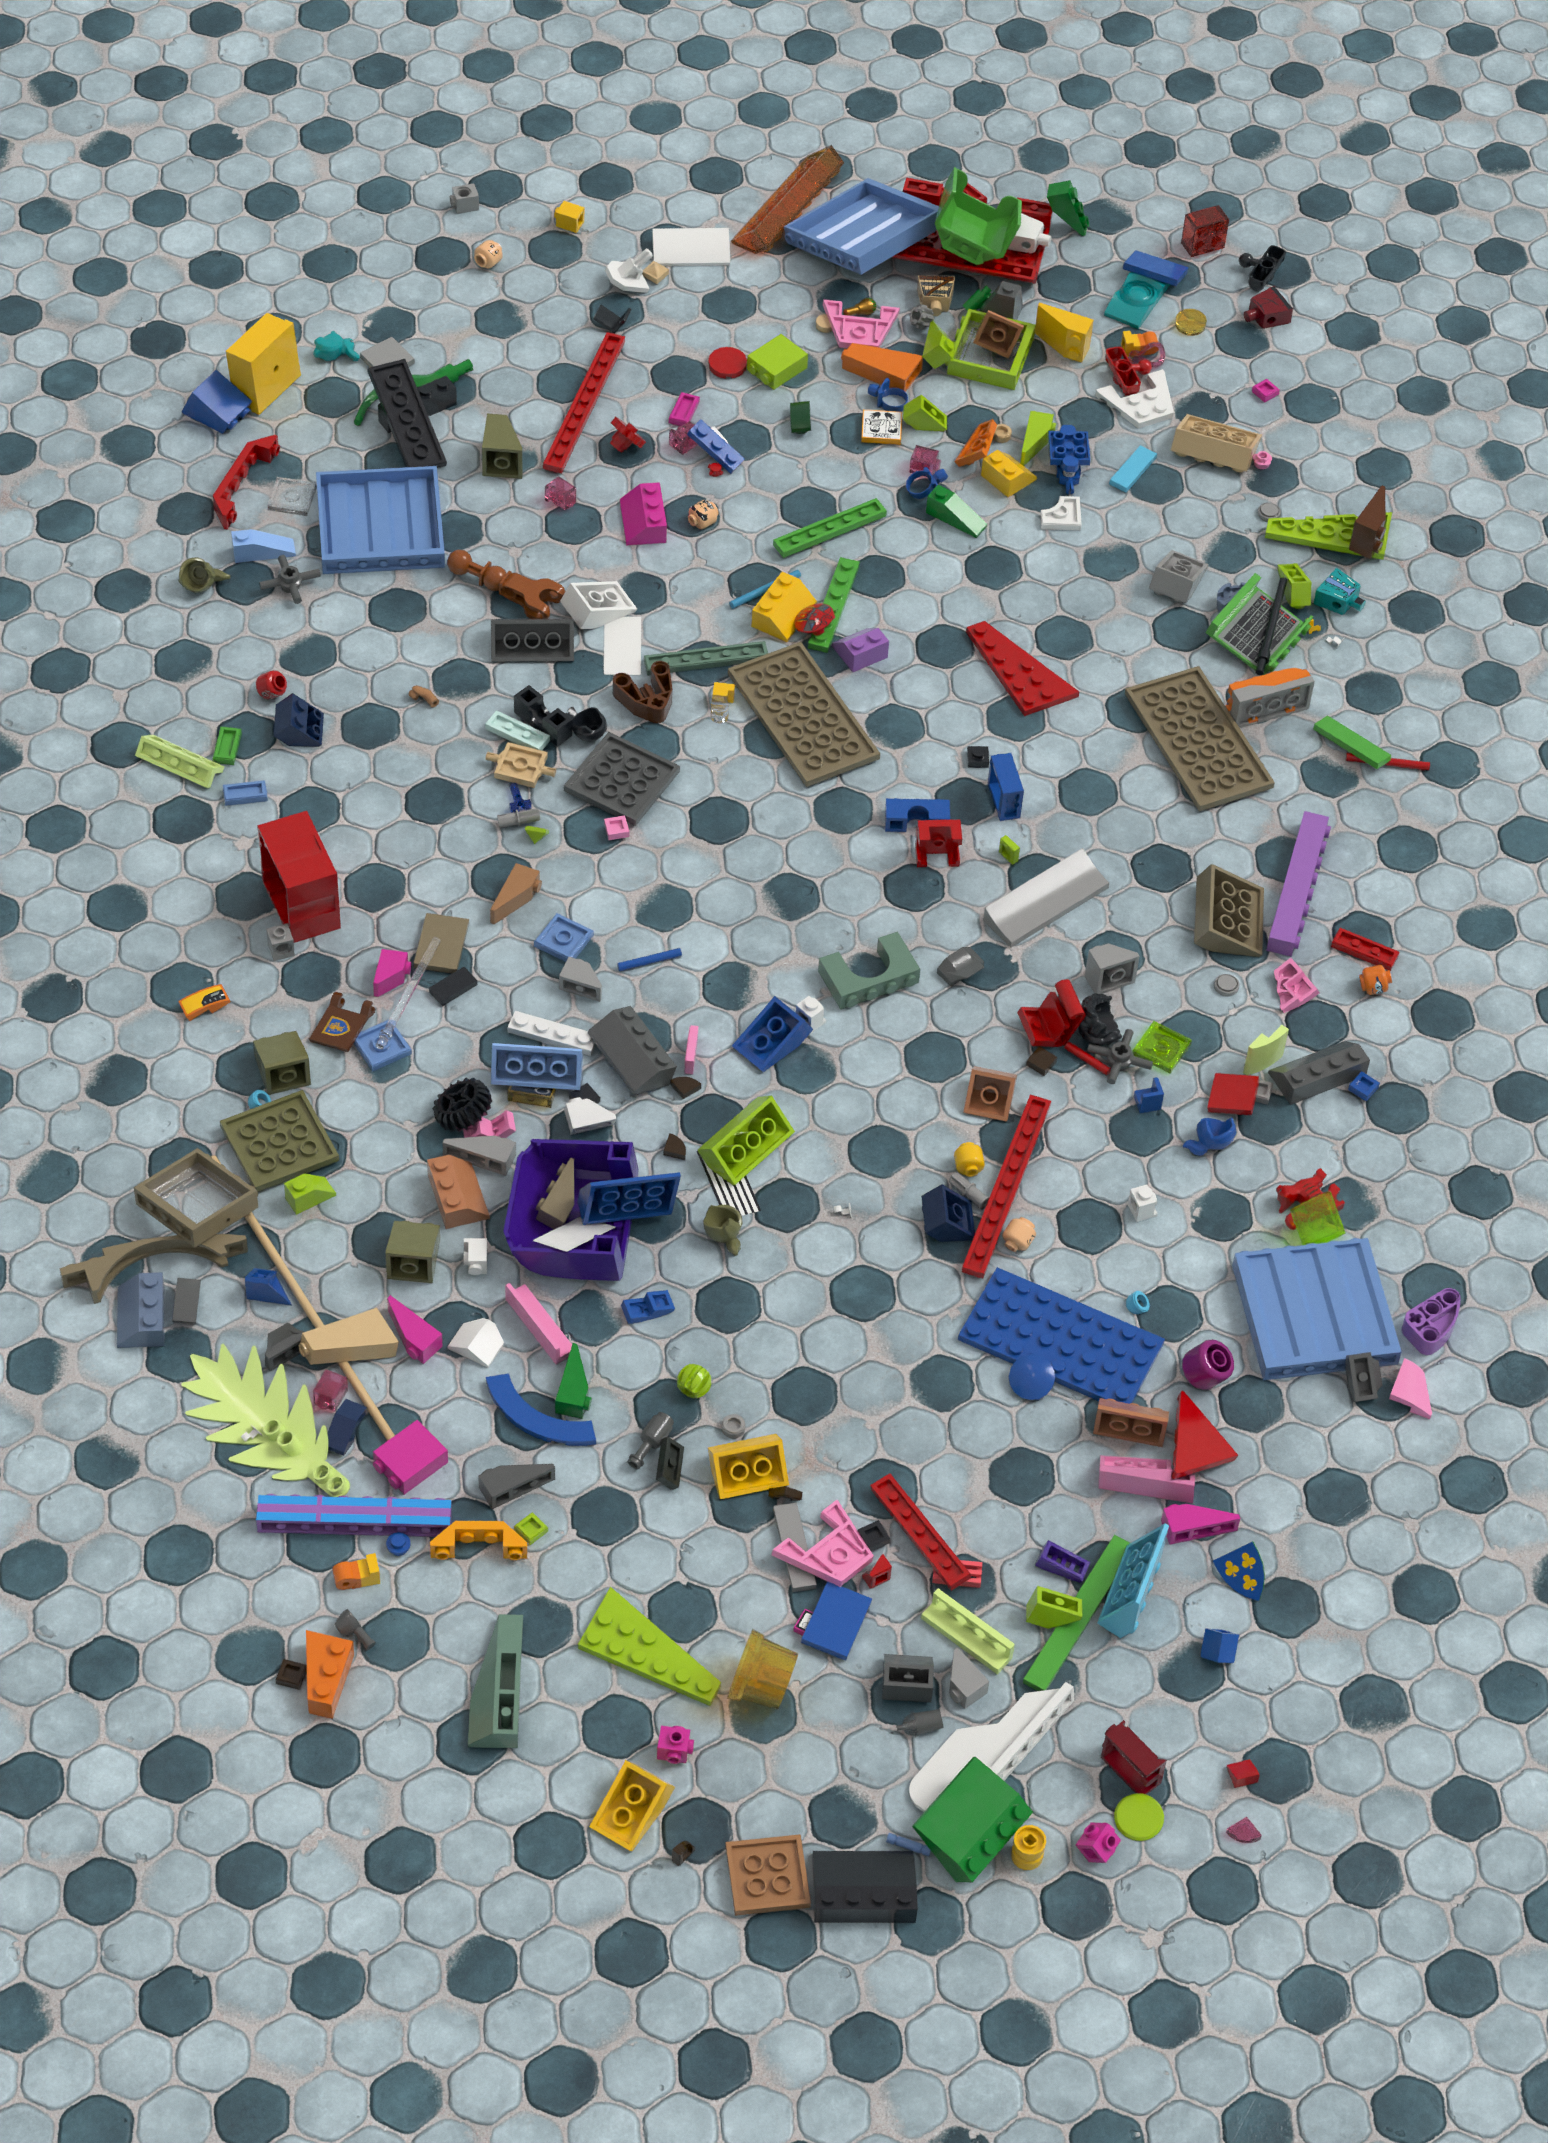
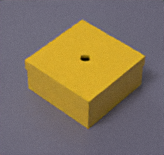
(264, 361)

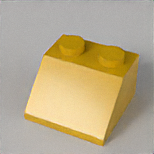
(1006, 473)

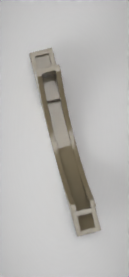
(102, 1270)

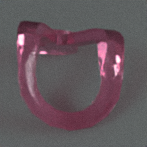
(1135, 355)

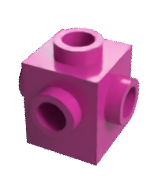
(674, 1744)
(1098, 1842)

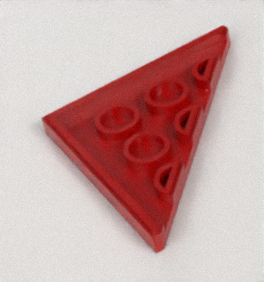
(1197, 1441)

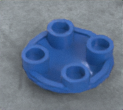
(1032, 1377)

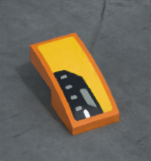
(206, 999)

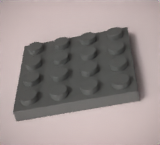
(622, 778)

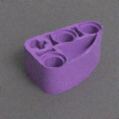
(1437, 1327)

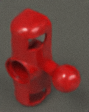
(1124, 371)

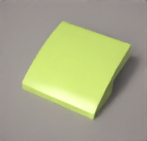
(1265, 1051)

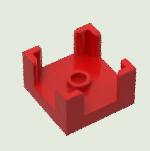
(938, 838)

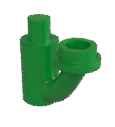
(977, 299)

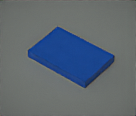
(1155, 268)
(836, 1620)

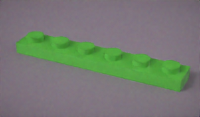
(829, 527)
(836, 599)

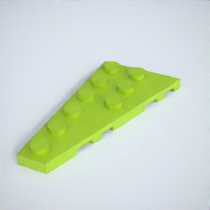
(1328, 533)
(637, 1645)

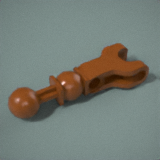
(513, 586)

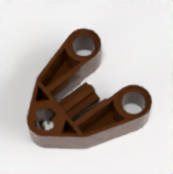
(646, 703)

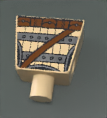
(935, 292)

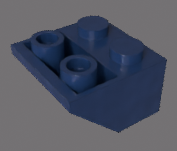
(298, 722)

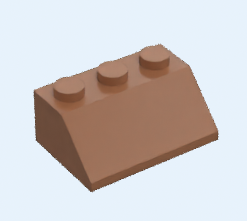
(456, 1191)
(1131, 1422)

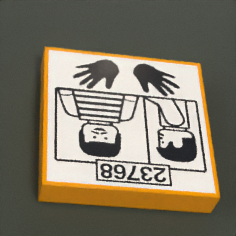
(881, 427)

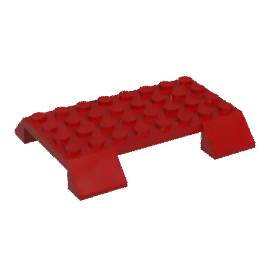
(1013, 265)

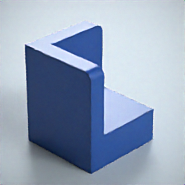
(1150, 1098)
(1219, 1645)

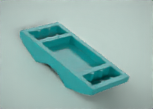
(1135, 300)

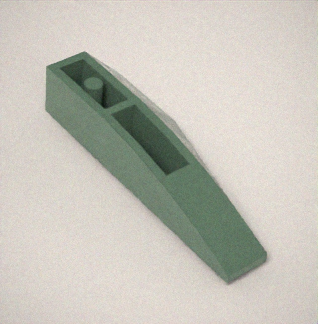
(497, 1688)

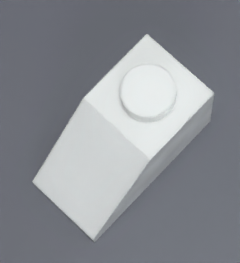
(587, 1115)

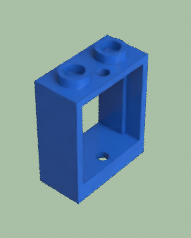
(1005, 786)

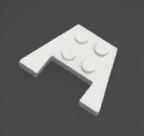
(1144, 407)

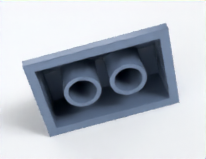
(141, 1311)

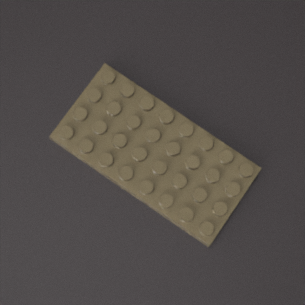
(803, 714)
(1199, 738)

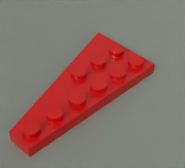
(1023, 676)

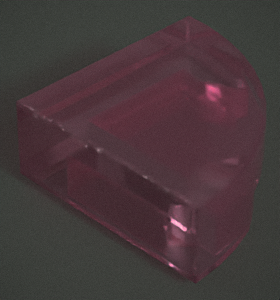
(1244, 1831)

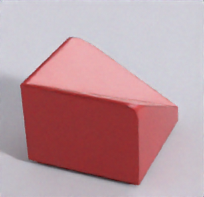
(879, 1574)

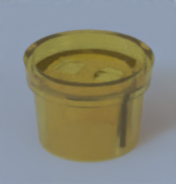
(762, 1672)

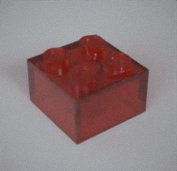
(1205, 231)

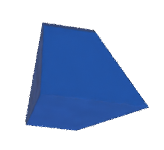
(265, 1287)

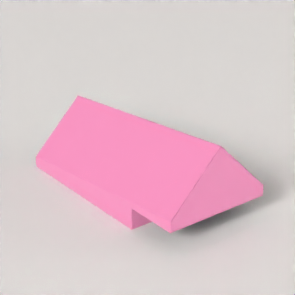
(1145, 1478)

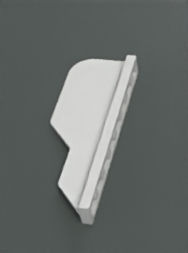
(996, 1745)

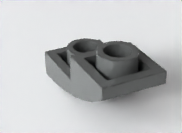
(186, 1300)

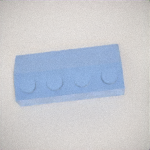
(536, 1066)

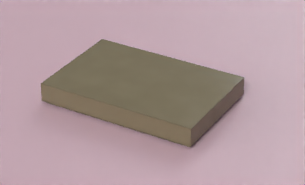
(452, 933)

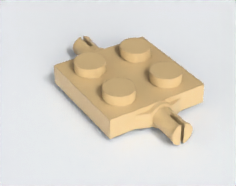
(520, 764)

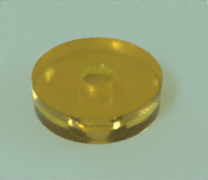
(1190, 322)

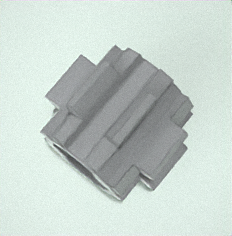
(921, 316)

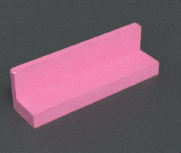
(538, 1322)

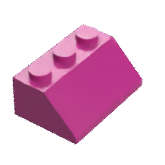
(644, 515)

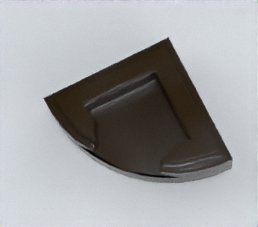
(685, 1086)
(675, 1147)
(779, 1492)
(682, 1852)

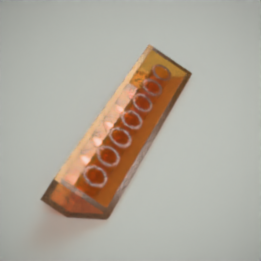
(789, 200)

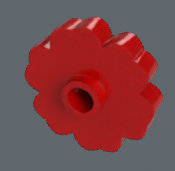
(625, 435)

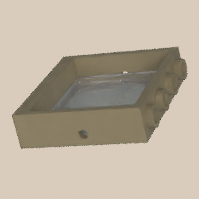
(196, 1197)

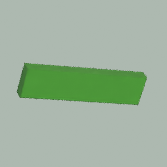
(1352, 742)

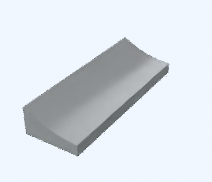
(1045, 898)

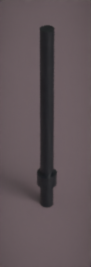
(1264, 655)

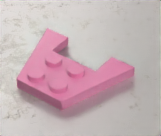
(859, 329)
(834, 1557)

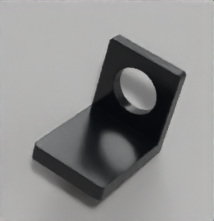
(610, 319)

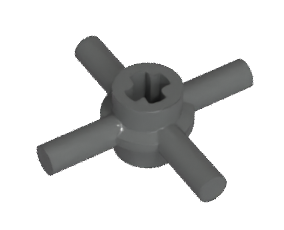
(289, 579)
(1120, 1056)

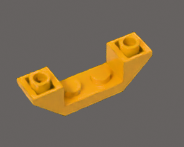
(443, 1545)

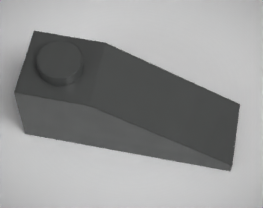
(512, 1481)

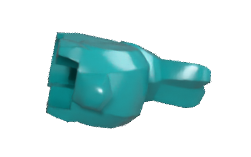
(333, 346)

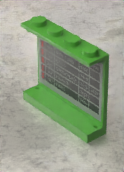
(1244, 624)

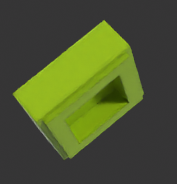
(1009, 849)
(531, 1528)

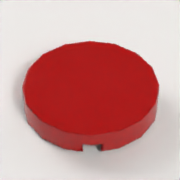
(727, 362)

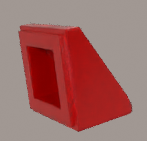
(1243, 1773)

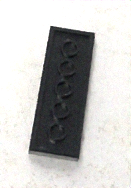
(406, 415)

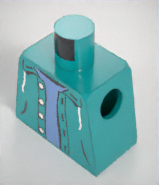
(1339, 593)

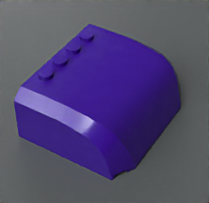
(535, 1169)

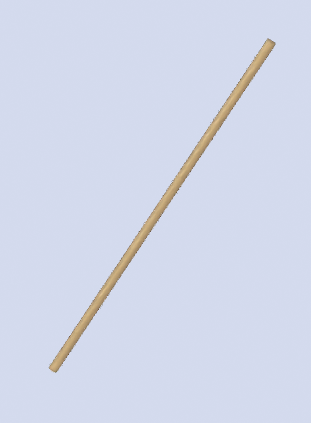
(316, 1321)

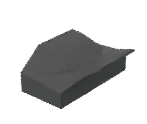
(960, 965)
(282, 1345)
(1363, 1376)

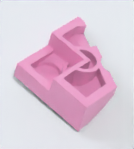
(1293, 986)
(1412, 1389)

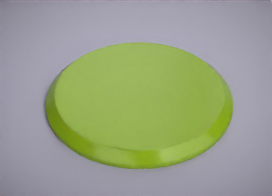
(1139, 1817)

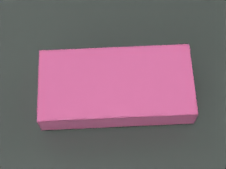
(691, 1049)

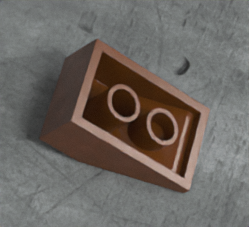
(1369, 527)

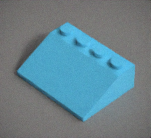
(1133, 1583)

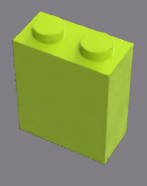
(777, 361)

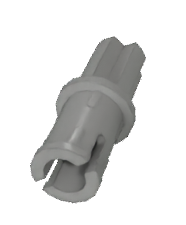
(518, 818)
(969, 1190)

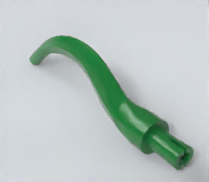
(448, 370)

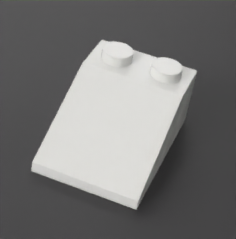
(596, 603)

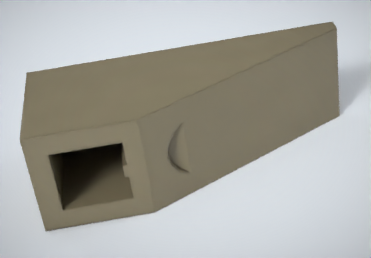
(560, 1201)

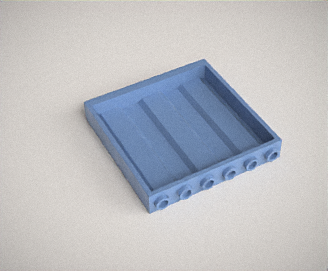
(863, 226)
(380, 520)
(1315, 1307)

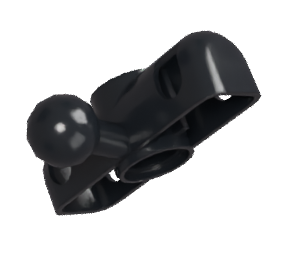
(1264, 267)

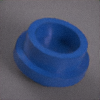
(398, 1543)

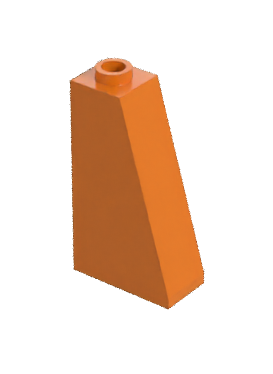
(881, 363)

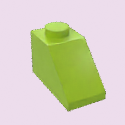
(924, 415)
(307, 1192)
(1052, 1608)

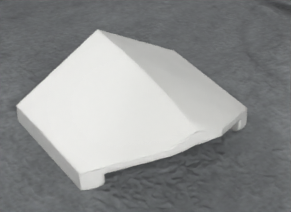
(478, 1341)

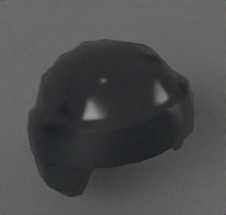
(588, 724)

